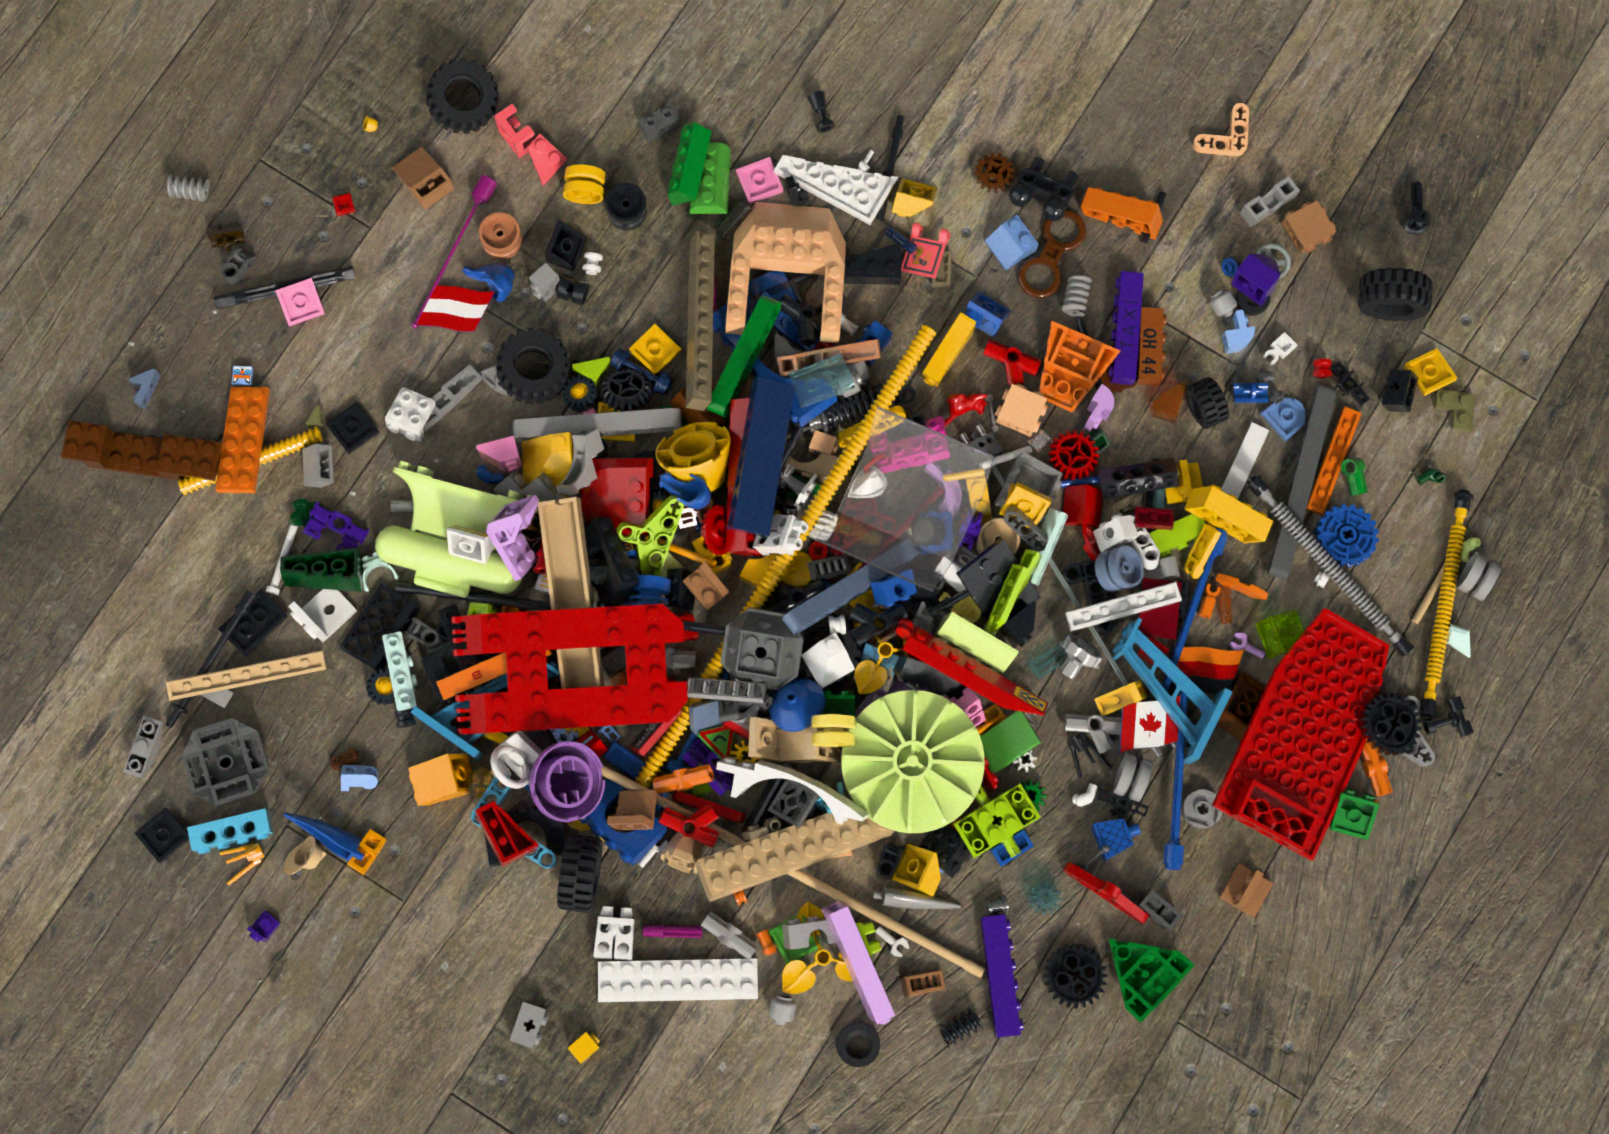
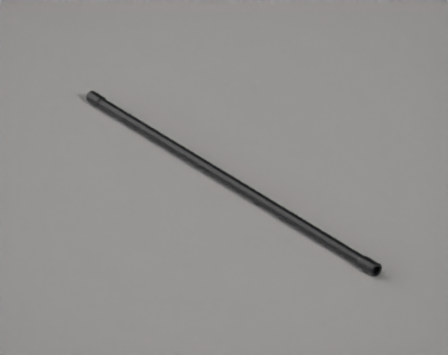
(412, 588)

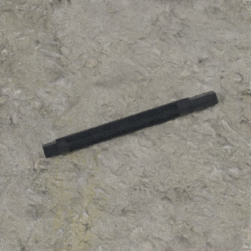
(269, 290)

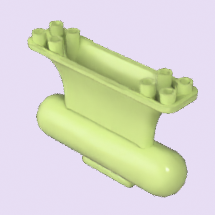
(434, 510)

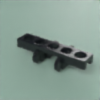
(1343, 380)
(1127, 808)

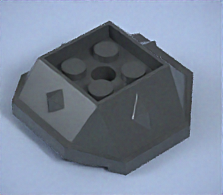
(761, 629)
(205, 758)

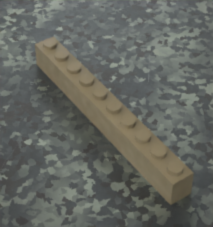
(700, 321)

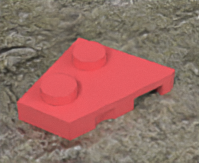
(545, 158)

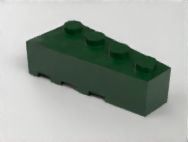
(324, 570)

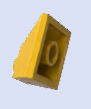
(913, 197)
(918, 870)

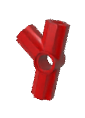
(1013, 369)
(700, 820)

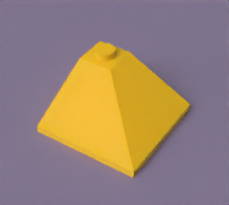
(549, 455)

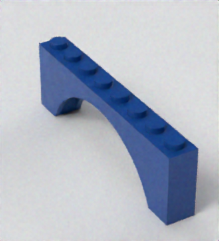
(797, 414)

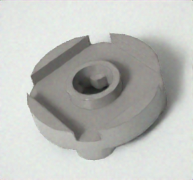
(1193, 816)

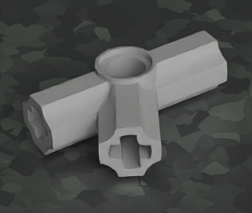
(1100, 736)

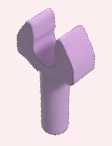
(1246, 646)

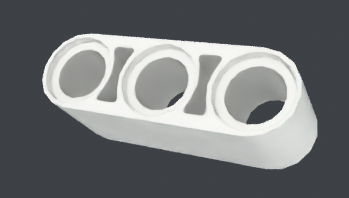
(1146, 549)

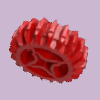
(1067, 452)

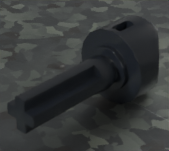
(1417, 216)

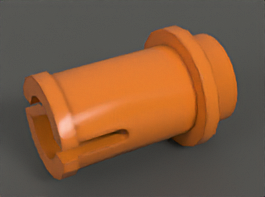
(766, 943)

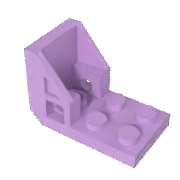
(509, 540)

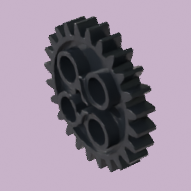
(1405, 731)
(1083, 959)

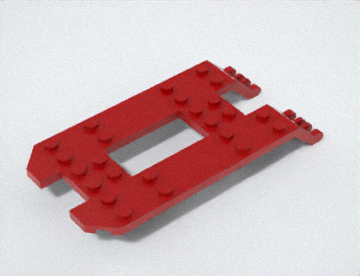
(525, 641)

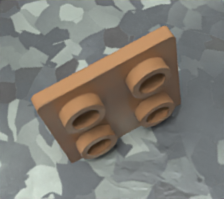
(634, 810)

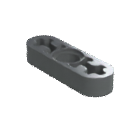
(1024, 520)

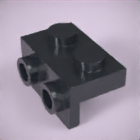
(679, 594)

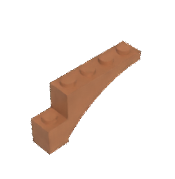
(851, 353)

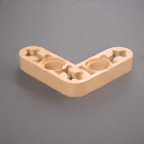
(1229, 141)

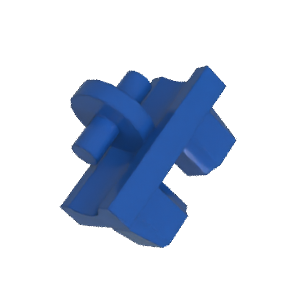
(1250, 392)

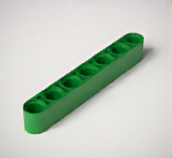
(744, 355)

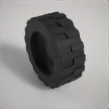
(873, 1044)

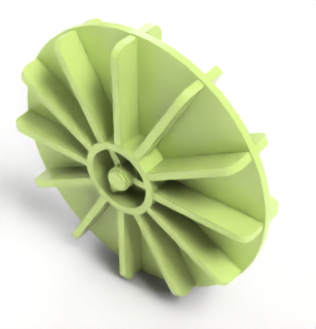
(913, 761)

